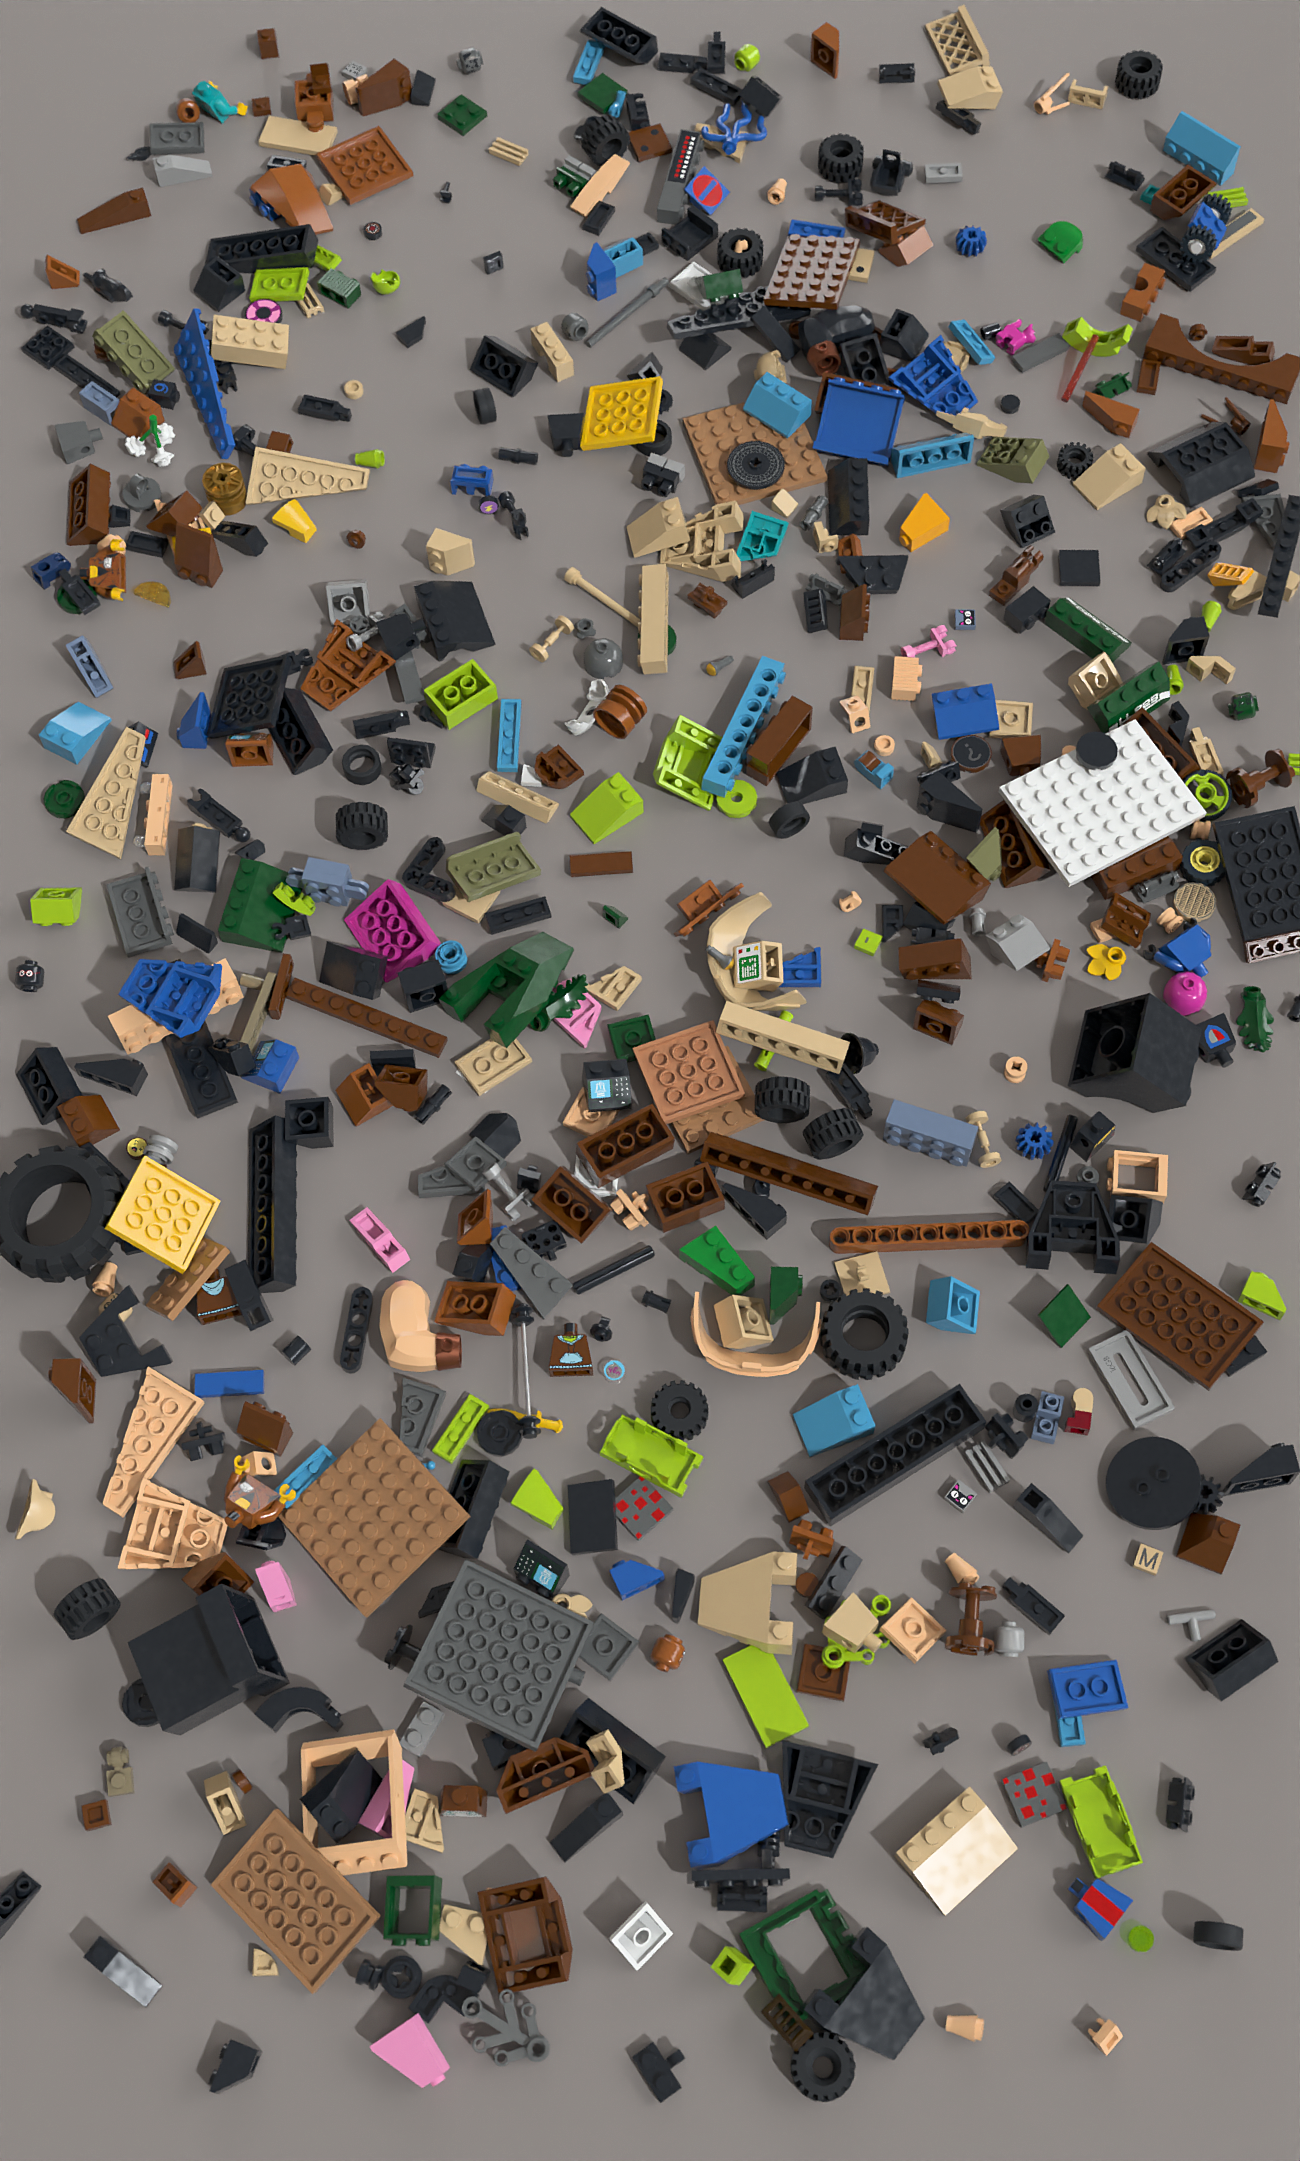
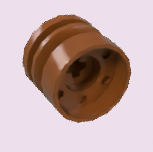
(620, 711)

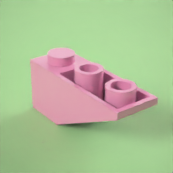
(276, 1586)
(378, 1812)

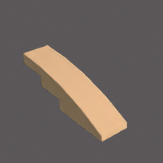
(601, 183)

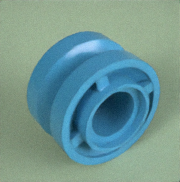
(447, 950)

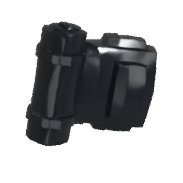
(889, 173)

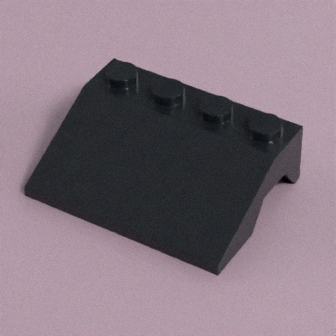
(453, 616)

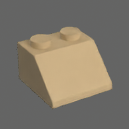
(449, 552)
(743, 1322)

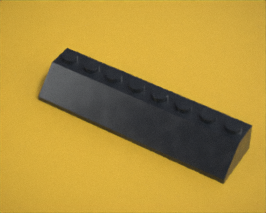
(272, 1207)

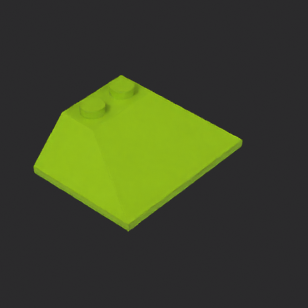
(685, 759)

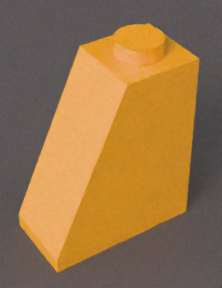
(923, 524)

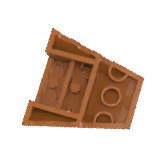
(294, 196)
(342, 671)

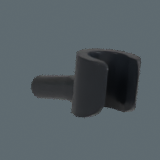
(446, 196)
(424, 716)

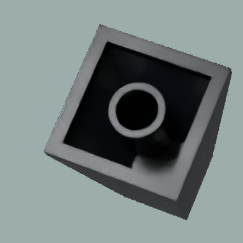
(1135, 1218)

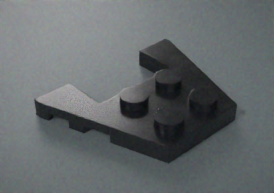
(112, 1345)

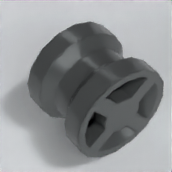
(358, 623)

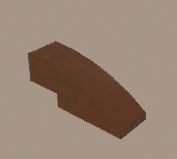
(1244, 349)

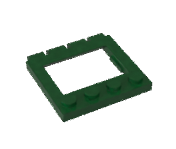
(769, 1964)

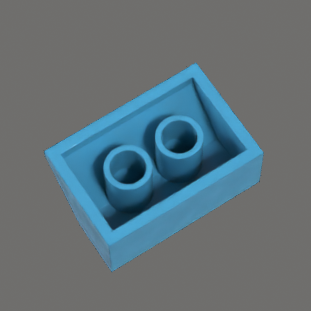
(778, 405)

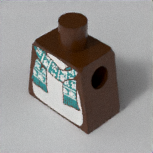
(463, 1801)

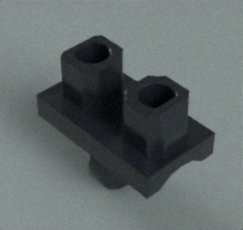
(407, 779)
(1003, 1436)
(193, 1447)

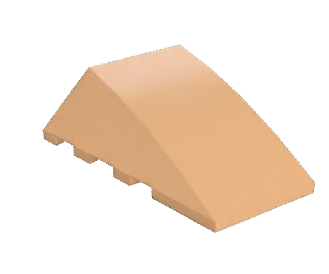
(170, 1532)

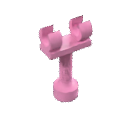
(936, 635)

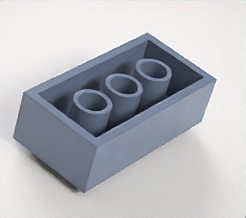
(930, 1133)

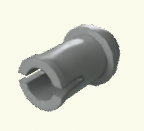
(977, 916)

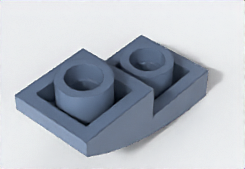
(1047, 1417)

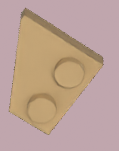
(615, 987)

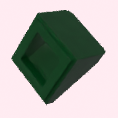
(614, 916)

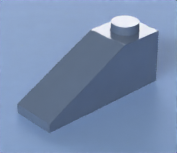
(90, 666)

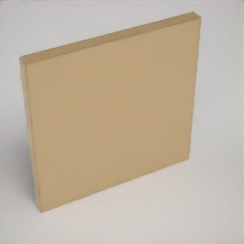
(861, 1273)

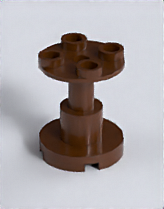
(1245, 785)
(970, 1634)

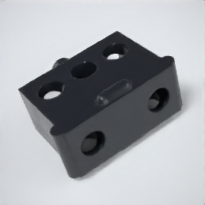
(545, 1234)

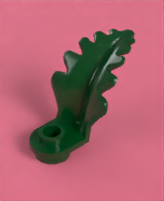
(561, 1003)
(1255, 1020)

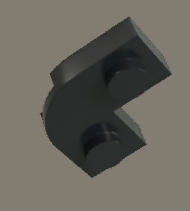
(436, 1992)

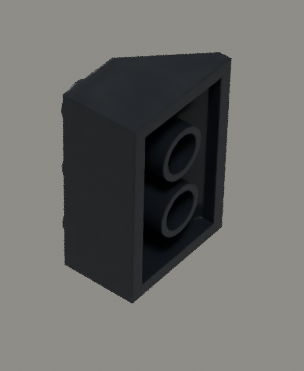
(503, 365)
(47, 1082)
(1232, 1659)

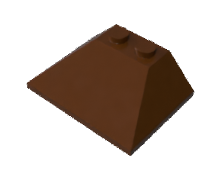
(526, 1934)

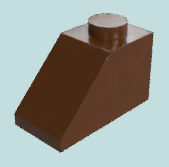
(268, 43)

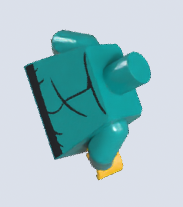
(214, 103)

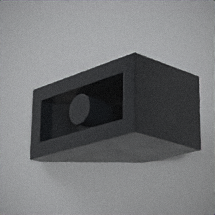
(505, 819)
(473, 1262)

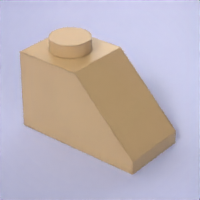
(224, 1802)

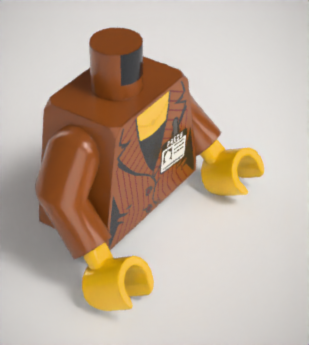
(107, 571)
(252, 1501)

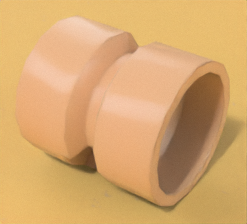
(349, 88)

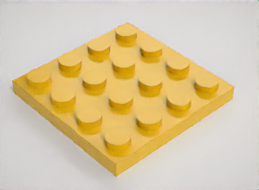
(621, 413)
(162, 1214)

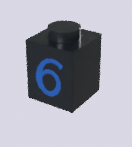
(164, 393)

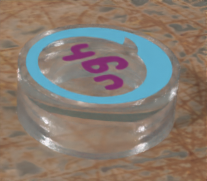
(614, 1371)

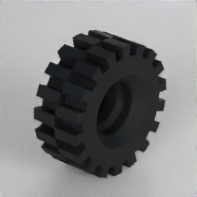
(686, 1426)
(843, 2067)

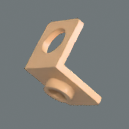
(856, 708)
(255, 1464)

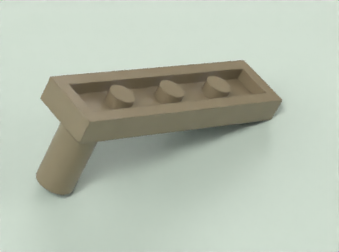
(261, 1006)

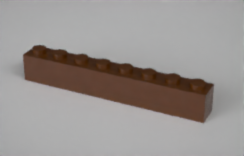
(789, 1173)

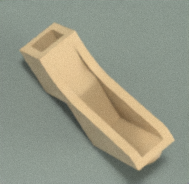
(1254, 587)

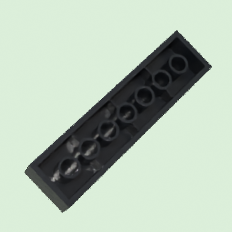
(894, 1454)

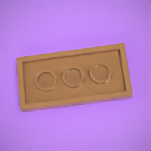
(180, 1288)

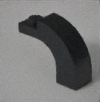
(294, 1700)

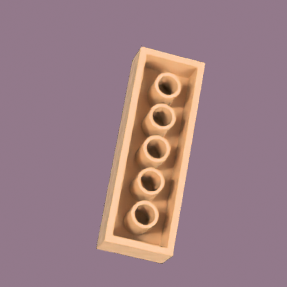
(139, 1030)

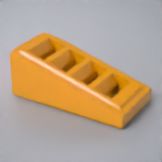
(1227, 574)

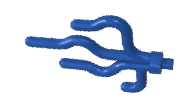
(730, 141)

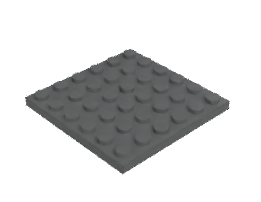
(499, 1655)

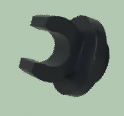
(602, 1331)

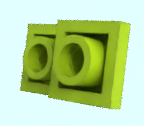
(301, 903)

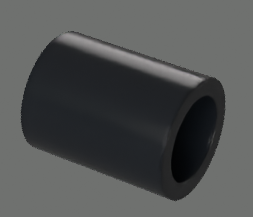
(990, 331)

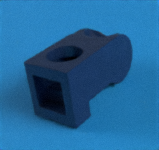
(49, 569)

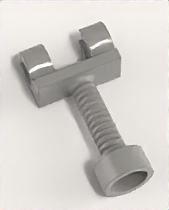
(355, 641)
(493, 1172)

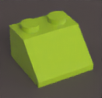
(56, 906)

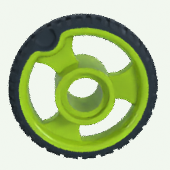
(1221, 802)

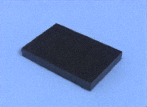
(592, 1517)

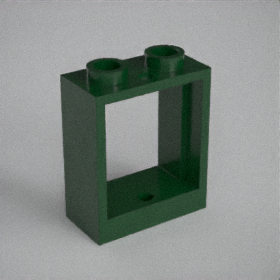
(392, 1901)

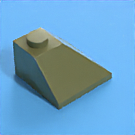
(987, 856)

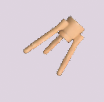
(1044, 103)

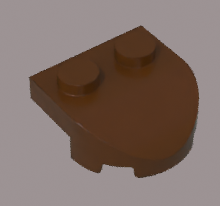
(557, 768)

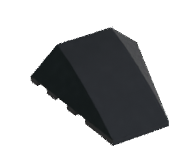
(821, 1796)

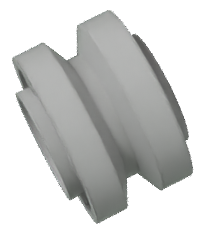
(160, 1149)

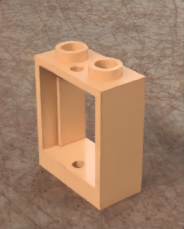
(1156, 1161)

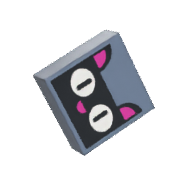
(965, 619)

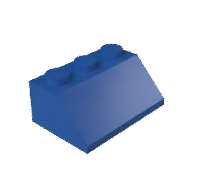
(965, 711)

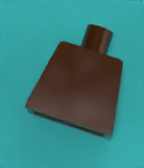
(1021, 754)

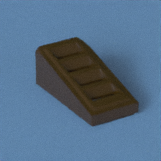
(801, 2037)

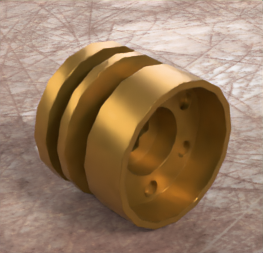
(225, 487)

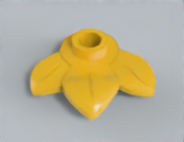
(1103, 963)

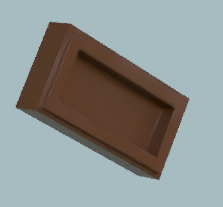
(1148, 377)

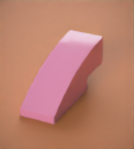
(380, 1239)

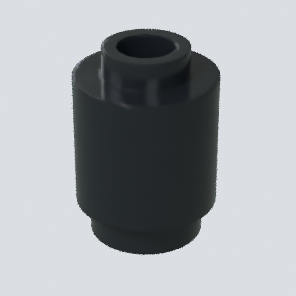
(1022, 1413)

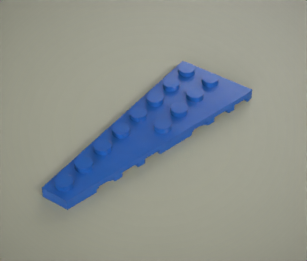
(201, 375)

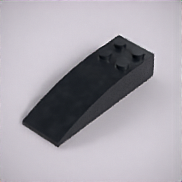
(266, 249)

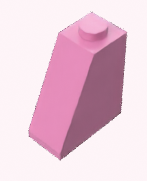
(413, 2052)

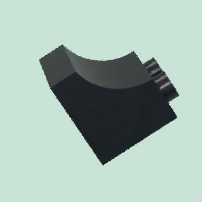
(1136, 1054)

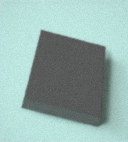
(177, 138)

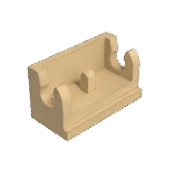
(1087, 96)

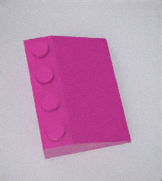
(393, 927)

